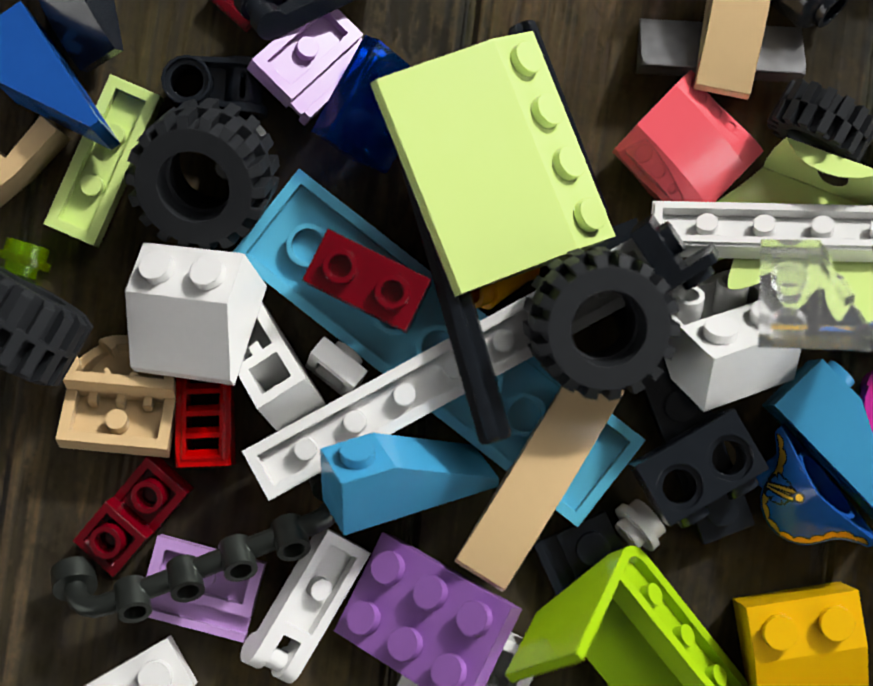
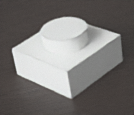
(336, 366)

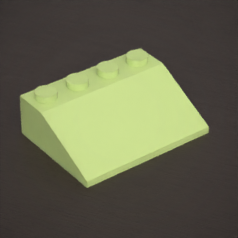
(492, 161)

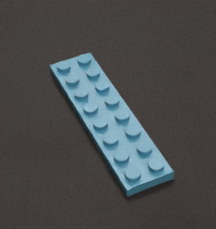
(281, 252)

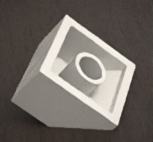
(191, 312)

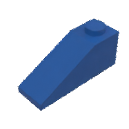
(42, 80)

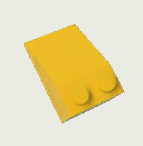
(803, 637)

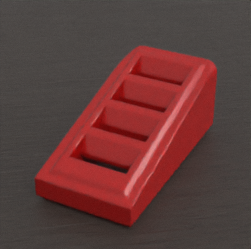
(184, 432)

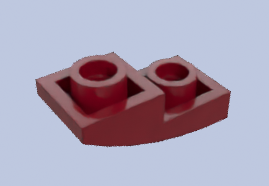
(133, 514)

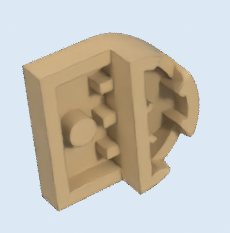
(114, 406)

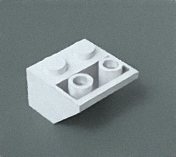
(719, 348)

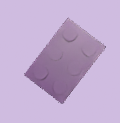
(426, 618)

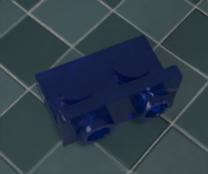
(352, 115)

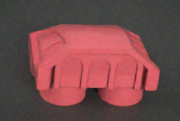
(687, 147)

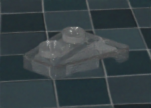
(807, 300)

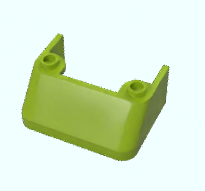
(628, 629)

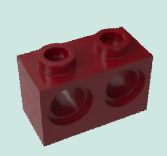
(367, 281)

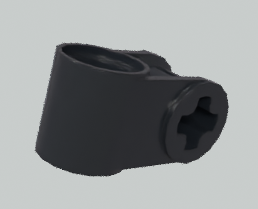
(222, 81)

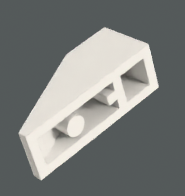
(276, 375)

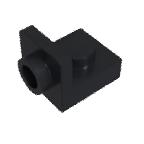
(662, 250)

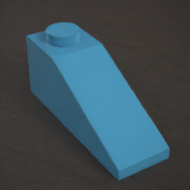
(830, 425)
(395, 476)

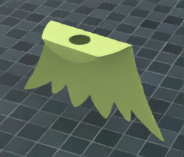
(793, 178)

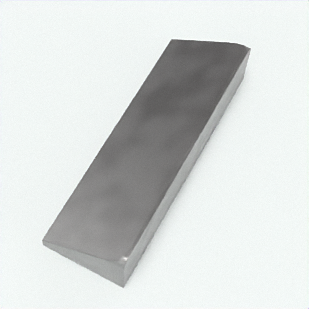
(673, 50)

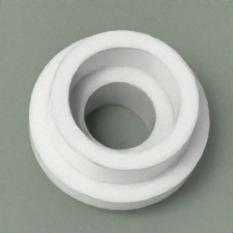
(639, 525)

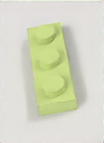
(97, 173)

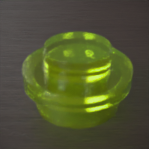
(24, 258)

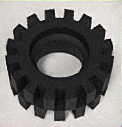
(822, 119)

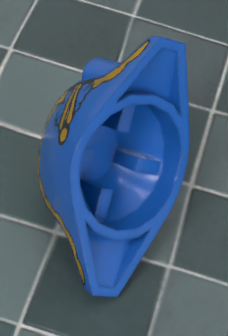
(804, 501)

